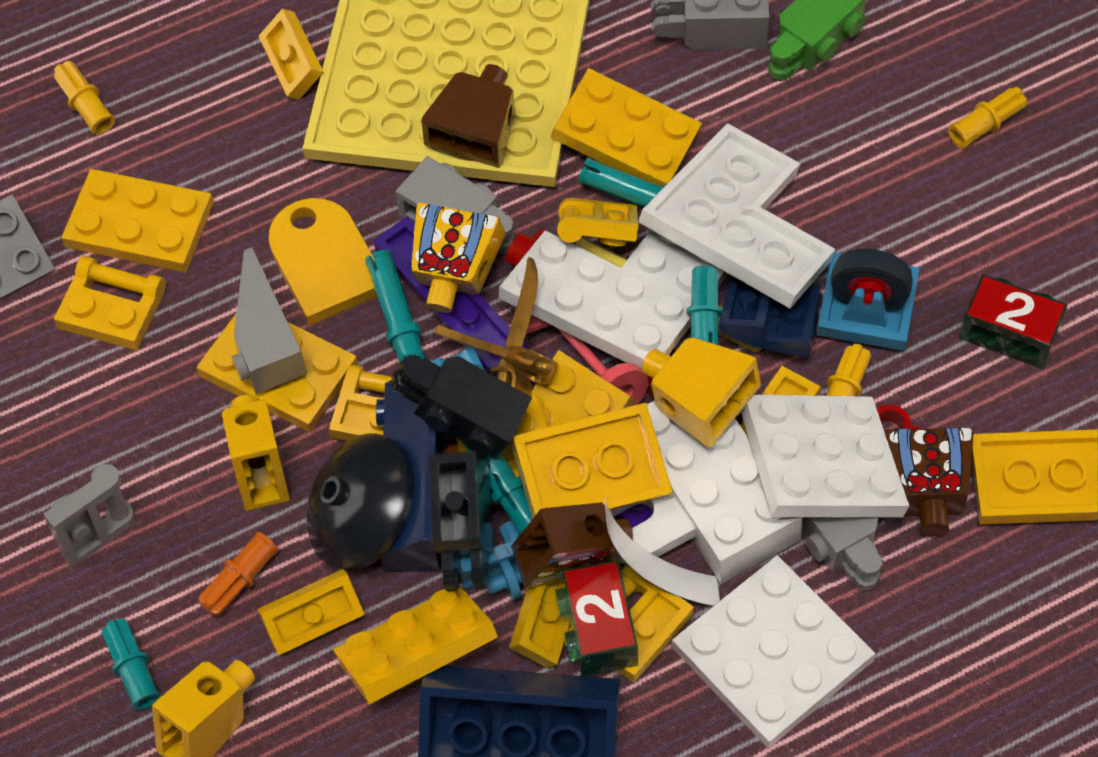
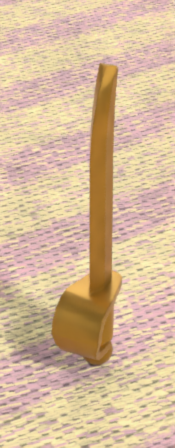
(518, 329)
(523, 360)

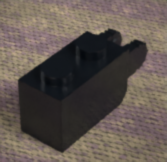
(462, 401)
(461, 514)

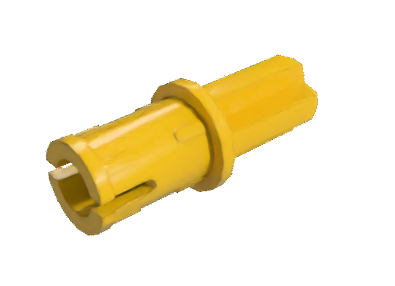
(83, 98)
(986, 117)
(849, 372)

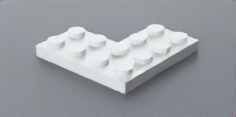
(721, 216)
(610, 306)

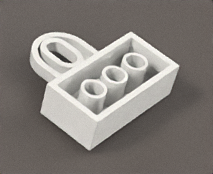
(713, 502)

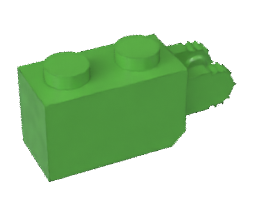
(812, 33)

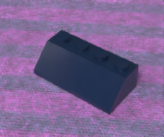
(414, 546)
(516, 714)

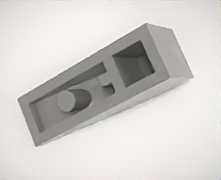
(261, 333)

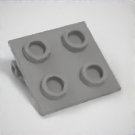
(20, 250)

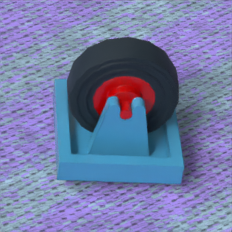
(868, 298)

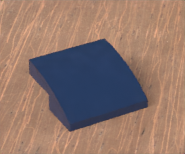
(766, 322)

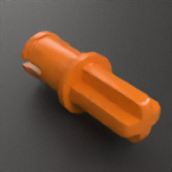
(237, 574)

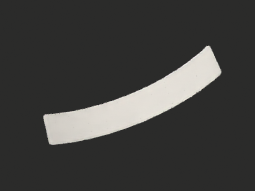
(673, 579)

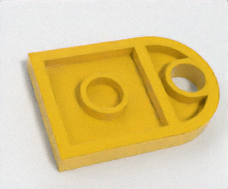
(323, 261)

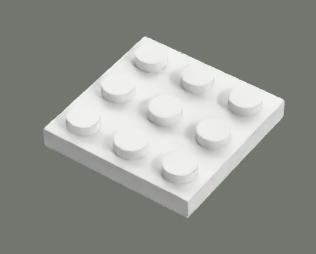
(823, 456)
(773, 651)

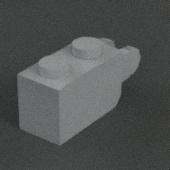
(713, 23)
(445, 187)
(846, 545)

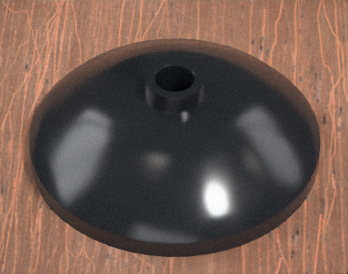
(360, 501)

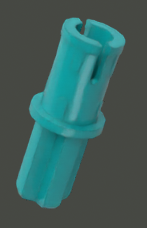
(704, 304)
(130, 664)

